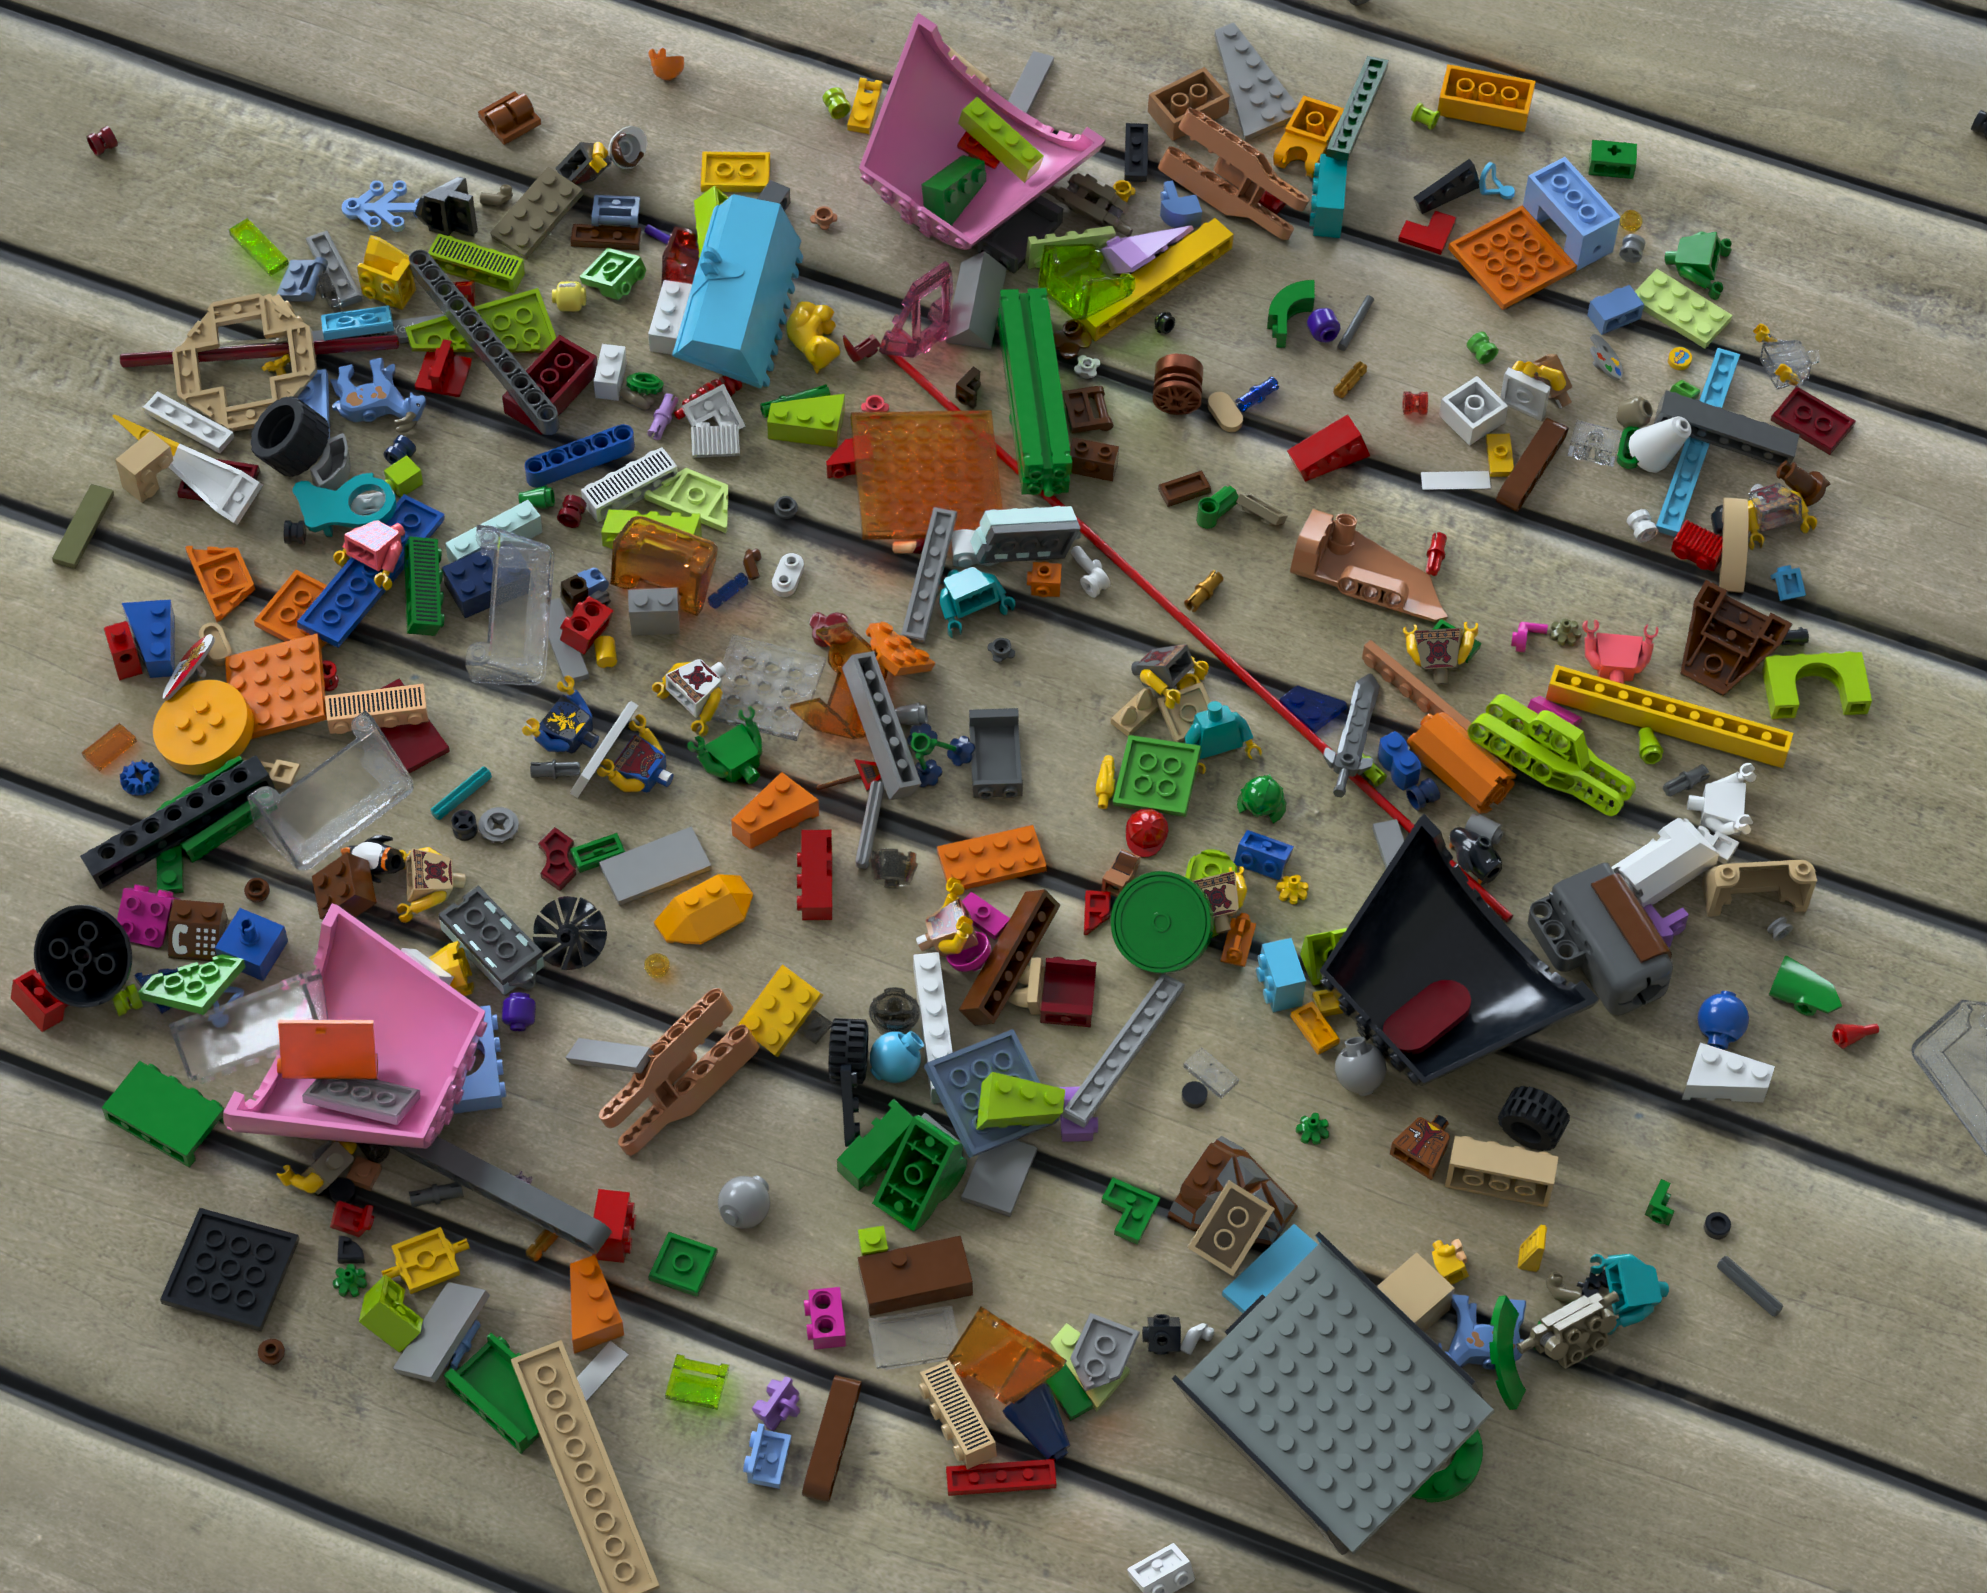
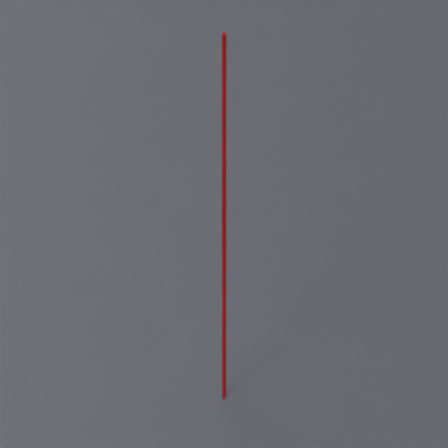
(1204, 639)

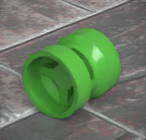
(1481, 346)

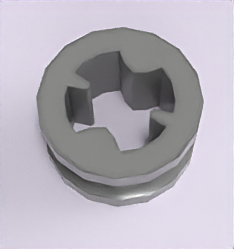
(1779, 928)

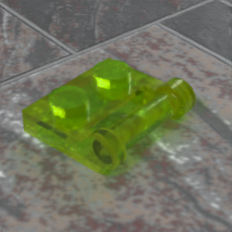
(693, 1388)

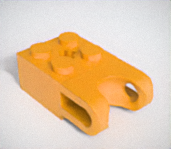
(1307, 134)

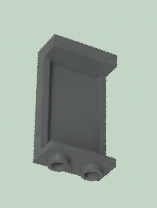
(1009, 241)
(996, 753)

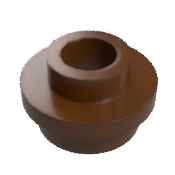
(257, 884)
(275, 1357)

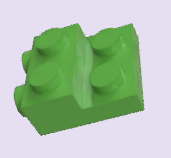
(614, 273)

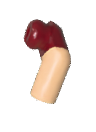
(909, 547)

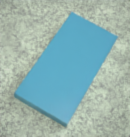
(1269, 1268)

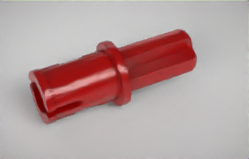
(1436, 553)

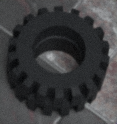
(848, 1046)
(1533, 1118)

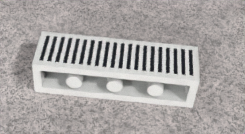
(628, 484)

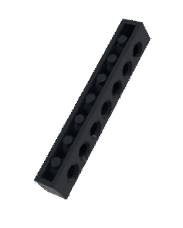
(175, 823)

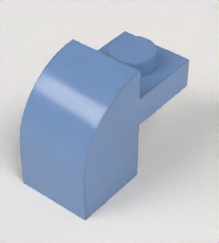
(1179, 210)

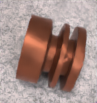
(1178, 384)

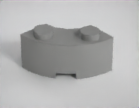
(334, 465)

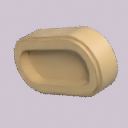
(1225, 411)
(221, 645)

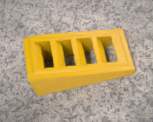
(1532, 1250)

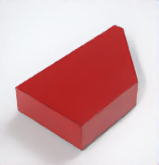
(1096, 909)

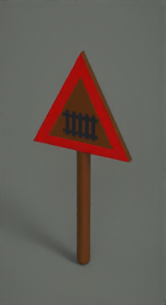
(867, 771)

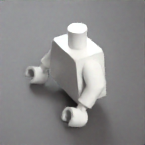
(1724, 803)

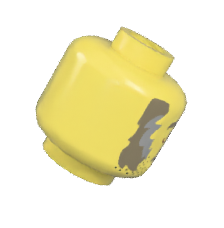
(569, 296)

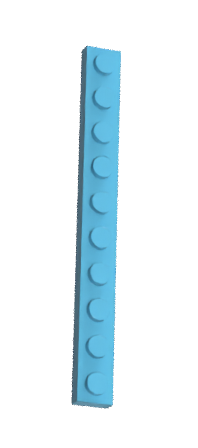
(1694, 450)

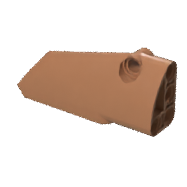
(1361, 568)

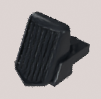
(448, 209)

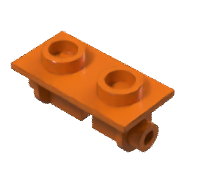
(1238, 940)

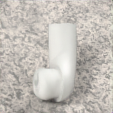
(1083, 560)

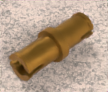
(1203, 591)

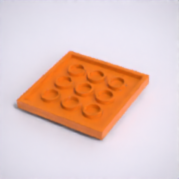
(1512, 257)
(281, 684)

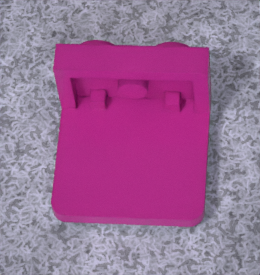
(145, 914)

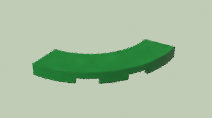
(1502, 1352)

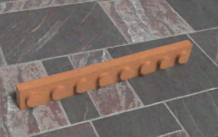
(1411, 686)

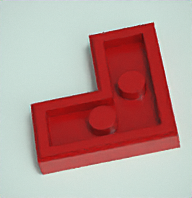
(1428, 238)

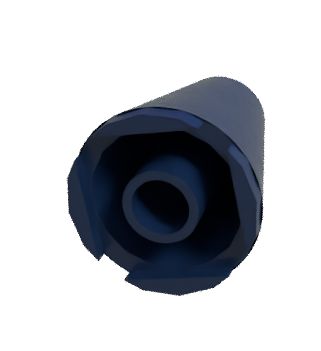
(1040, 1422)

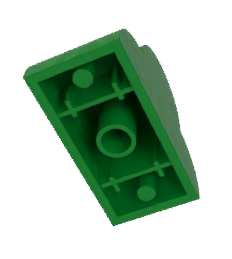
(920, 1174)

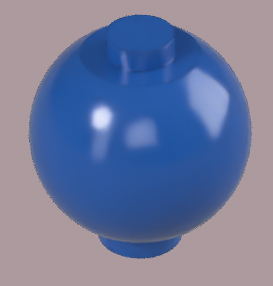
(1723, 1019)

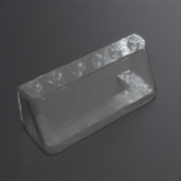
(246, 1026)

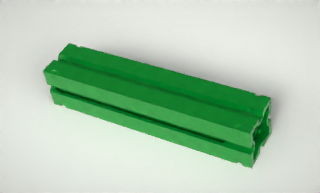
(1034, 392)

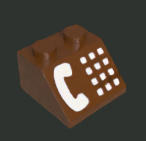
(195, 929)

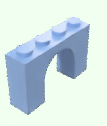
(483, 1087)

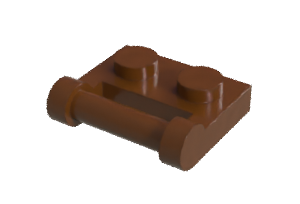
(1080, 411)

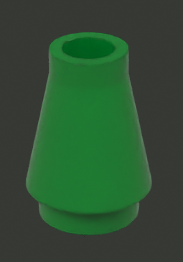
(540, 497)

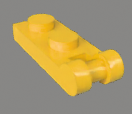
(864, 106)

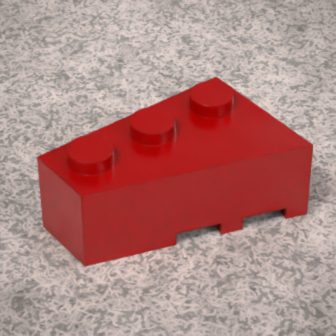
(1329, 449)
(816, 875)

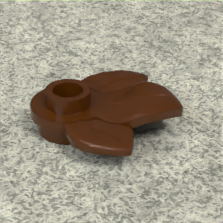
(1071, 339)

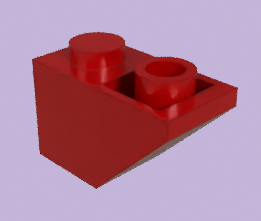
(841, 461)

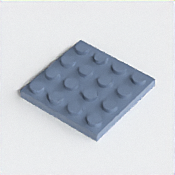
(959, 1082)

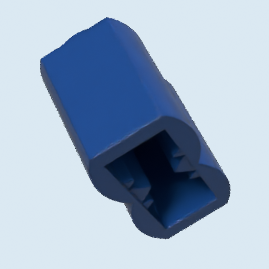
(1398, 760)

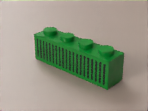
(423, 586)

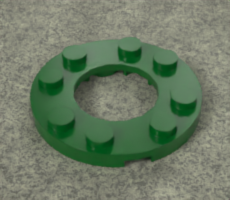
(1457, 1476)

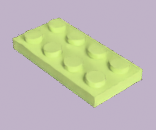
(1682, 308)

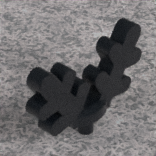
(1595, 1282)

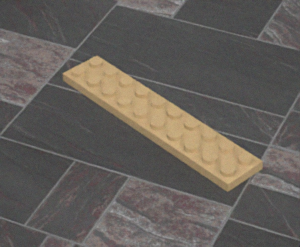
(584, 1471)

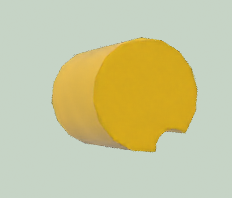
(605, 651)

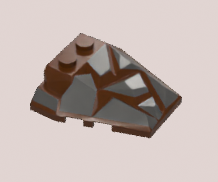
(1216, 1166)

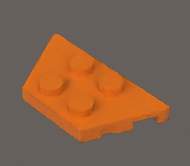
(221, 577)

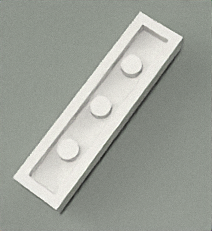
(188, 422)

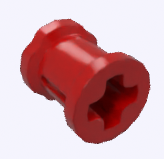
(330, 673)

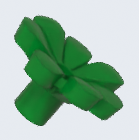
(1312, 1129)
(349, 1280)

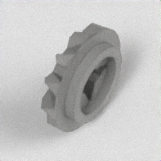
(498, 815)

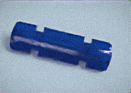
(728, 590)

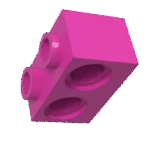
(825, 1318)

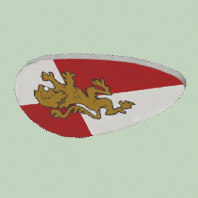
(189, 666)

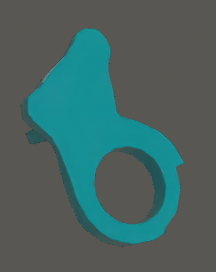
(327, 507)

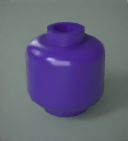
(1323, 325)
(518, 1011)

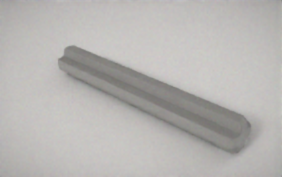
(869, 824)

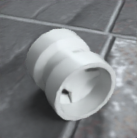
(1641, 524)

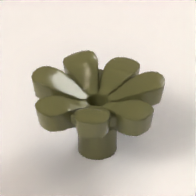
(1565, 631)

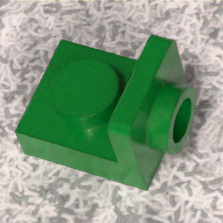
(1657, 1206)

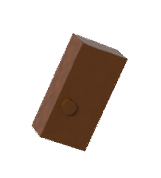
(915, 1275)

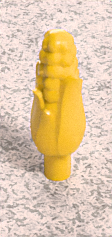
(1105, 782)

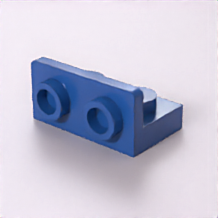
(1263, 854)

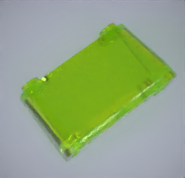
(1077, 283)

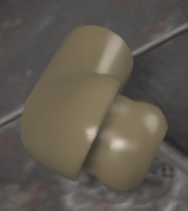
(1558, 1289)

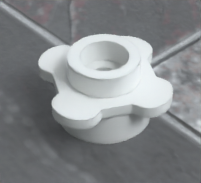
(1083, 370)

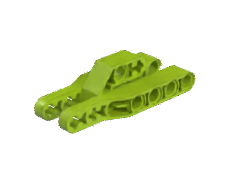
(1549, 742)

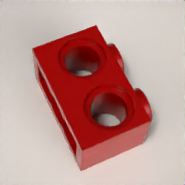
(585, 624)

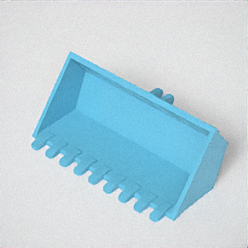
(740, 290)

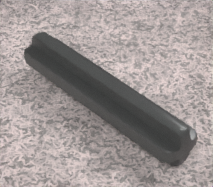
(1750, 1286)

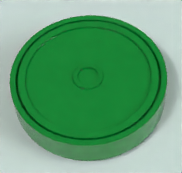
(1162, 922)

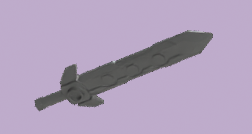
(1354, 735)

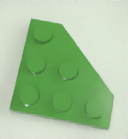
(194, 985)

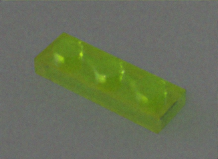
(258, 247)

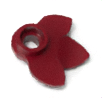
(819, 621)

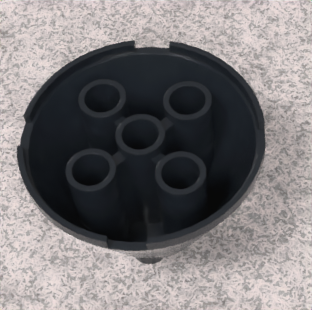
(83, 956)

